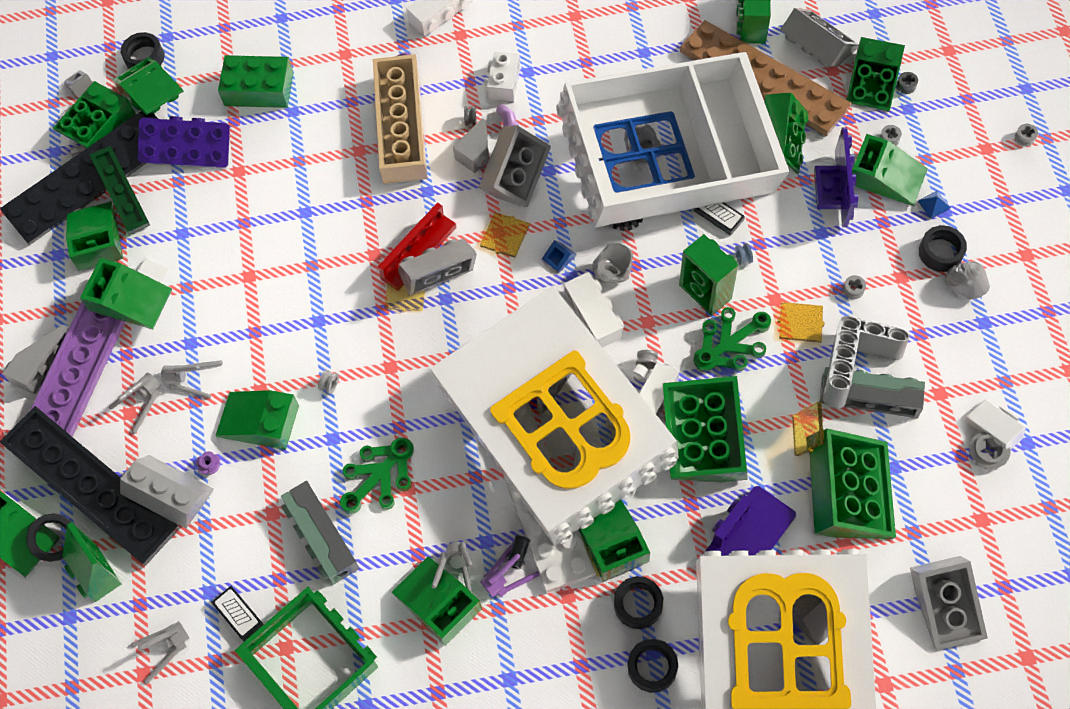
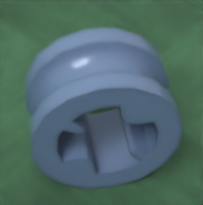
(744, 254)

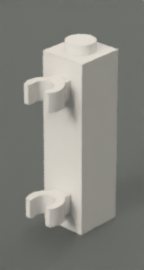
(653, 388)

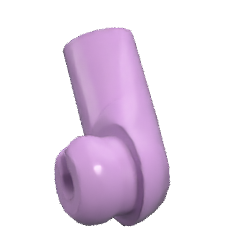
(507, 115)

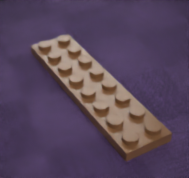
(823, 106)

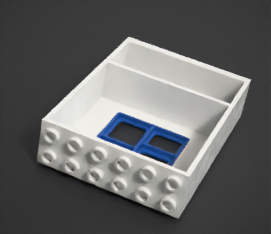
(717, 130)

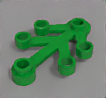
(730, 342)
(378, 473)

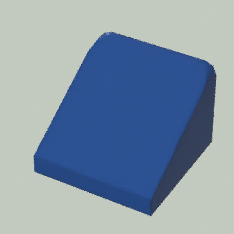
(558, 256)

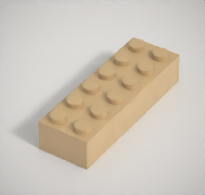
(399, 119)

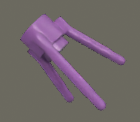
(494, 581)

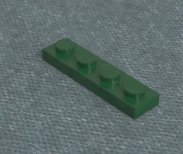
(119, 190)

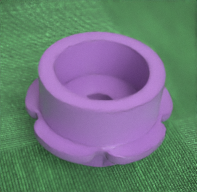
(211, 468)

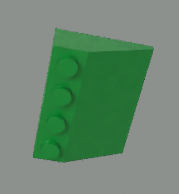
(707, 428)
(852, 487)

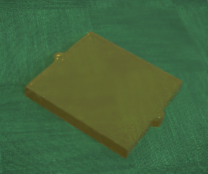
(505, 234)
(402, 301)
(801, 322)
(808, 429)

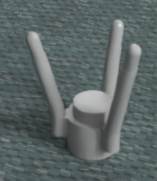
(175, 374)
(145, 386)
(457, 557)
(173, 635)

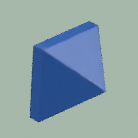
(934, 204)

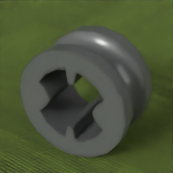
(913, 81)
(470, 115)

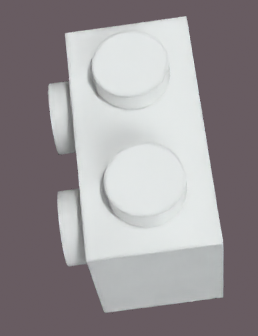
(503, 76)

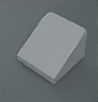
(78, 83)

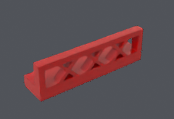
(428, 233)

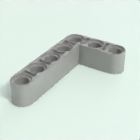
(862, 336)

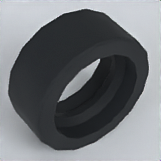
(138, 41)
(945, 233)
(32, 531)
(652, 588)
(667, 651)

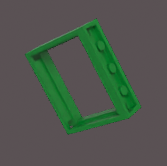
(280, 621)

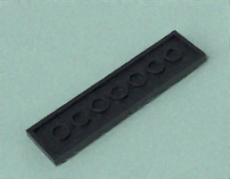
(72, 184)
(87, 485)

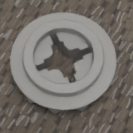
(978, 445)

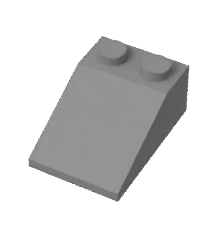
(949, 602)

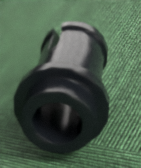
(519, 547)

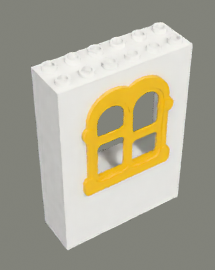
(520, 362)
(729, 584)

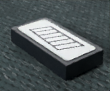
(721, 216)
(237, 613)

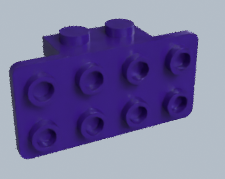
(183, 142)
(836, 183)
(753, 524)

